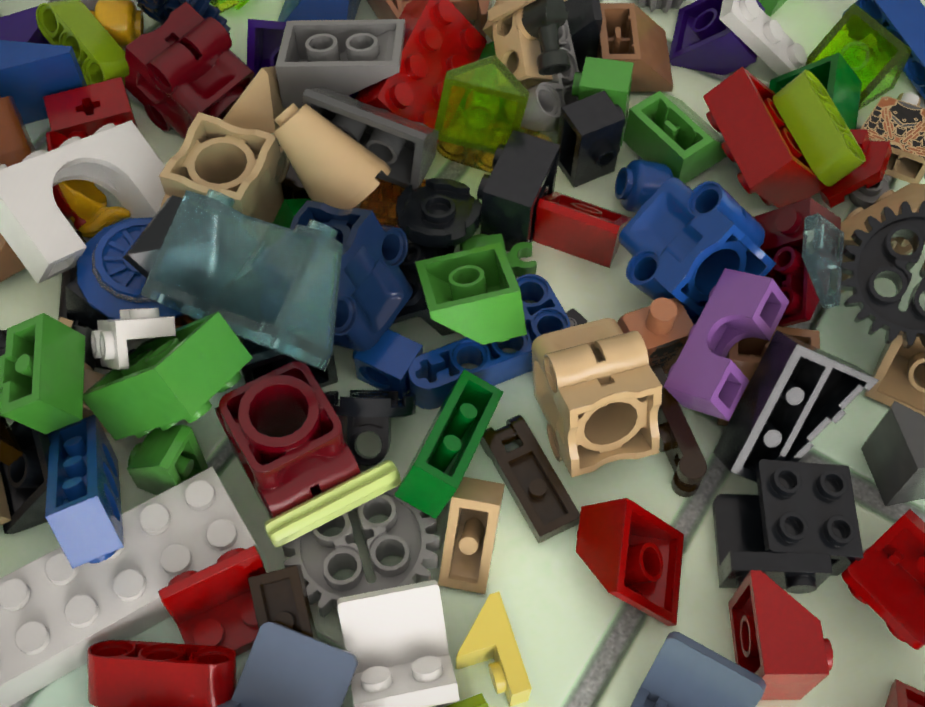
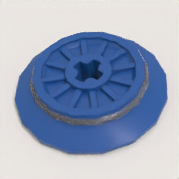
(109, 279)

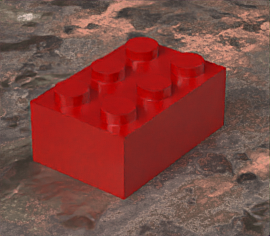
(759, 141)

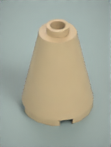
(327, 159)

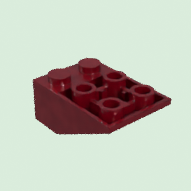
(784, 246)

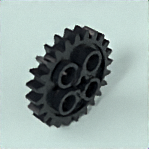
(877, 259)

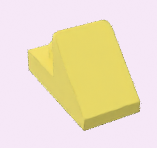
(494, 639)

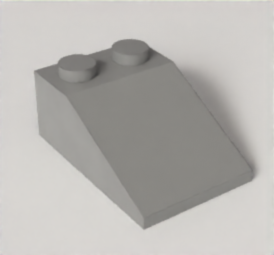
(337, 55)

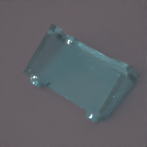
(260, 276)

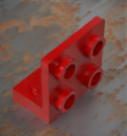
(216, 602)

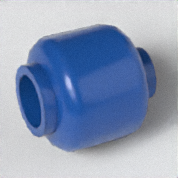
(639, 182)

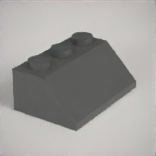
(401, 143)

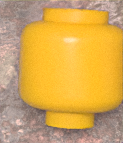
(120, 19)

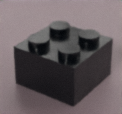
(510, 195)

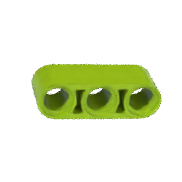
(75, 26)
(818, 128)

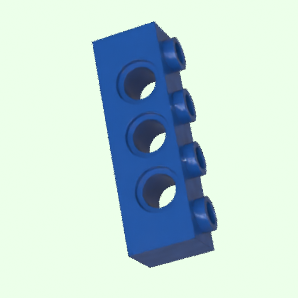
(84, 493)

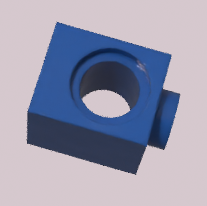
(387, 362)

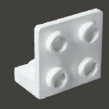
(398, 647)

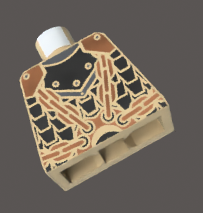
(904, 126)

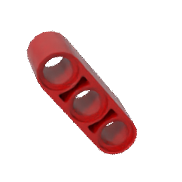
(159, 674)

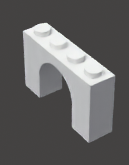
(29, 214)

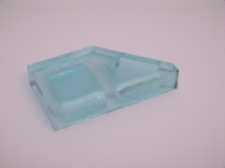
(822, 257)

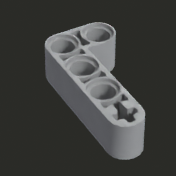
(547, 98)

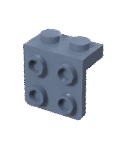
(293, 671)
(696, 677)

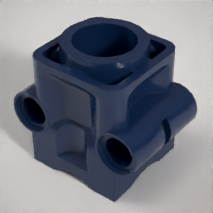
(370, 276)

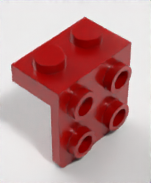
(894, 579)

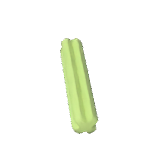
(332, 503)

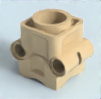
(231, 161)
(596, 395)

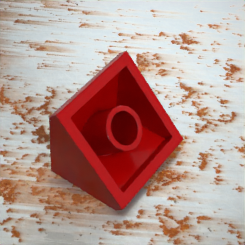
(578, 228)

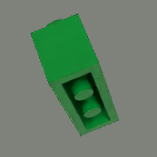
(449, 445)

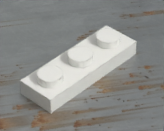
(763, 35)

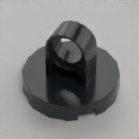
(438, 213)
(371, 412)

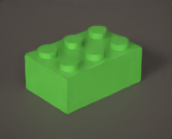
(169, 379)

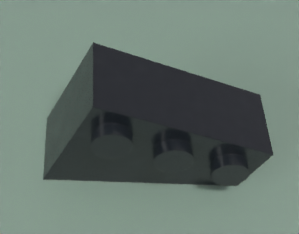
(788, 404)

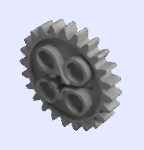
(403, 534)

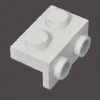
(111, 338)

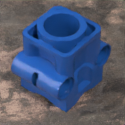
(688, 239)

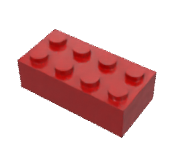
(434, 43)

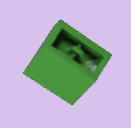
(673, 134)

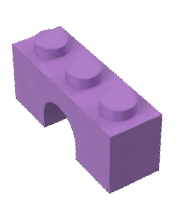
(737, 309)

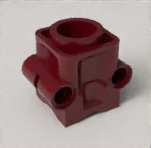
(185, 70)
(286, 437)

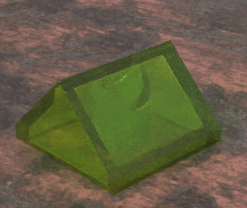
(868, 49)
(480, 105)

